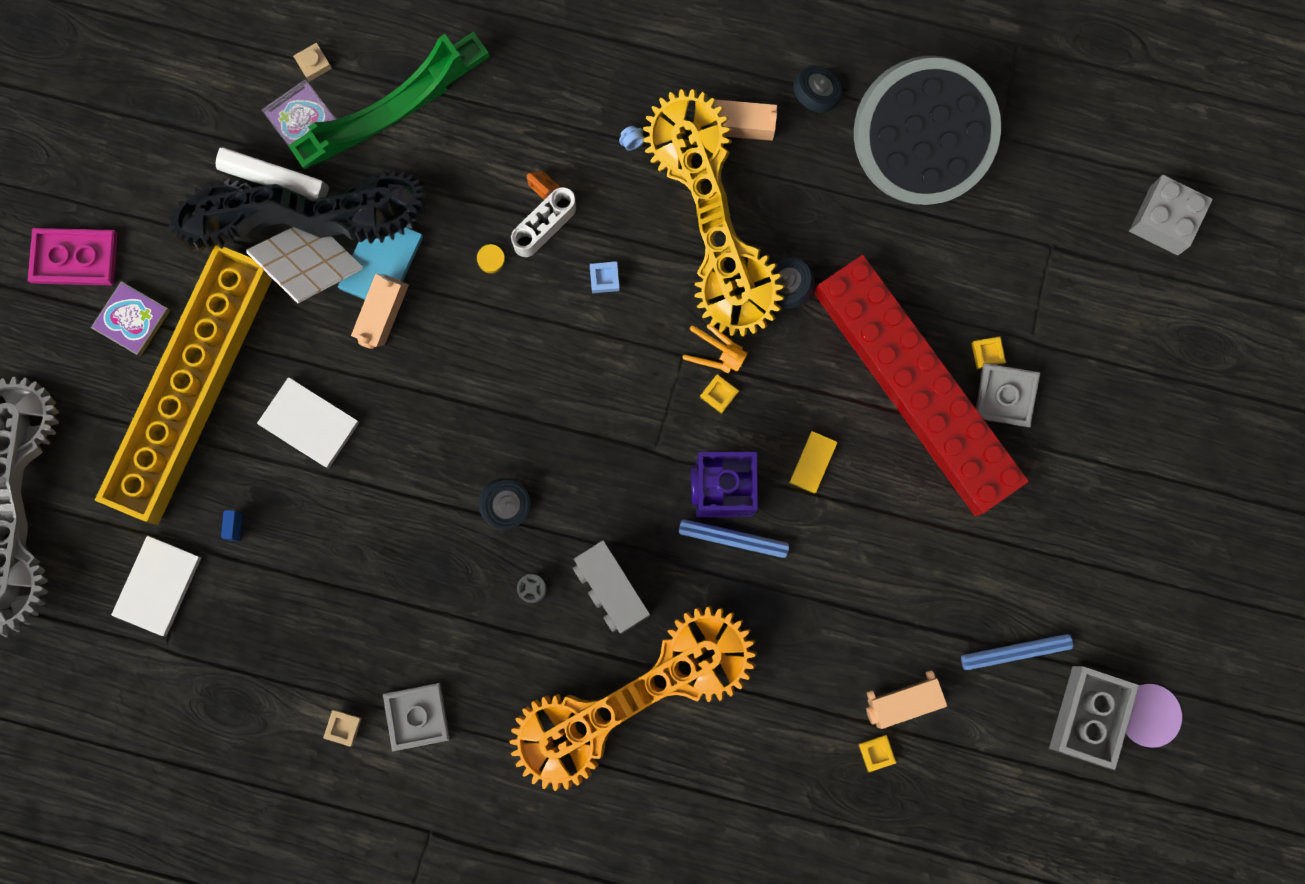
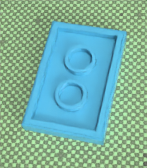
(387, 258)

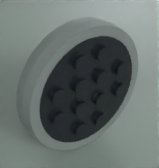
(927, 130)

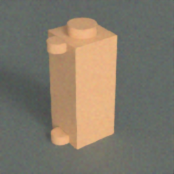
(748, 119)
(379, 311)
(905, 702)

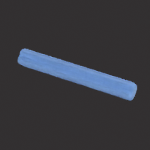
(734, 538)
(1016, 652)

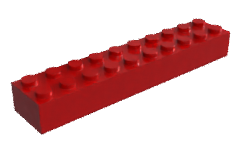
(920, 386)

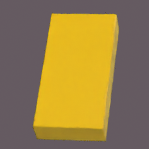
(813, 462)

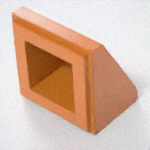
(541, 183)

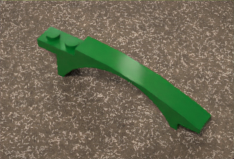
(440, 69)

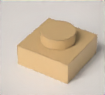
(312, 62)
(342, 728)

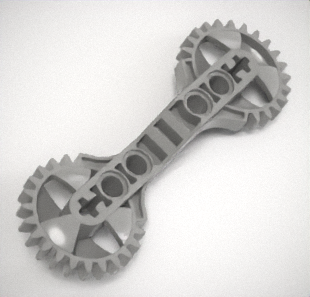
(20, 566)

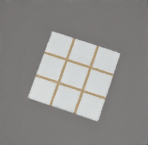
(304, 262)

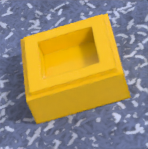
(989, 352)
(719, 394)
(877, 753)

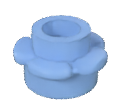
(631, 138)

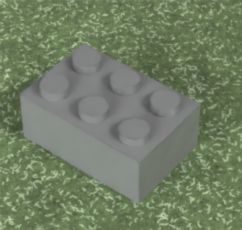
(610, 588)
(1094, 717)

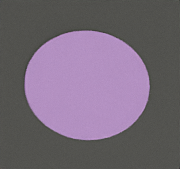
(1154, 716)

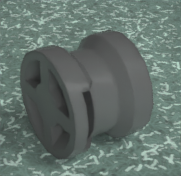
(531, 588)

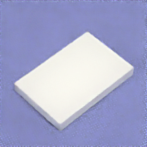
(308, 423)
(156, 586)

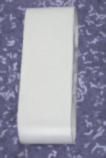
(556, 220)

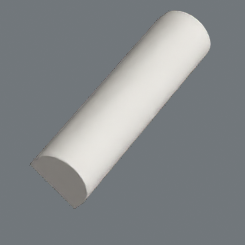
(268, 174)

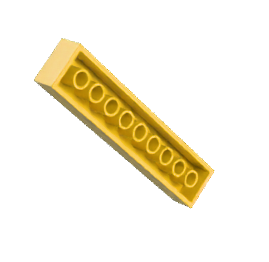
(185, 386)

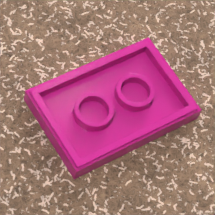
(72, 256)

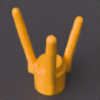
(732, 353)

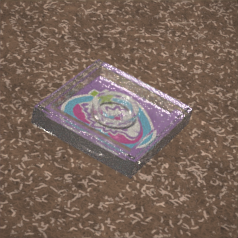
(296, 111)

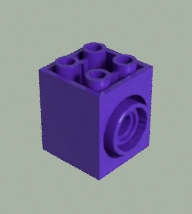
(724, 484)

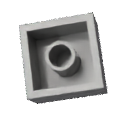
(1170, 215)

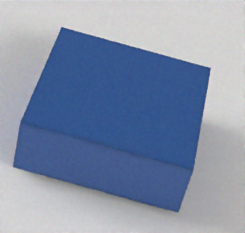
(231, 525)

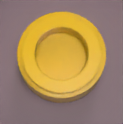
(490, 258)

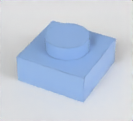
(604, 277)

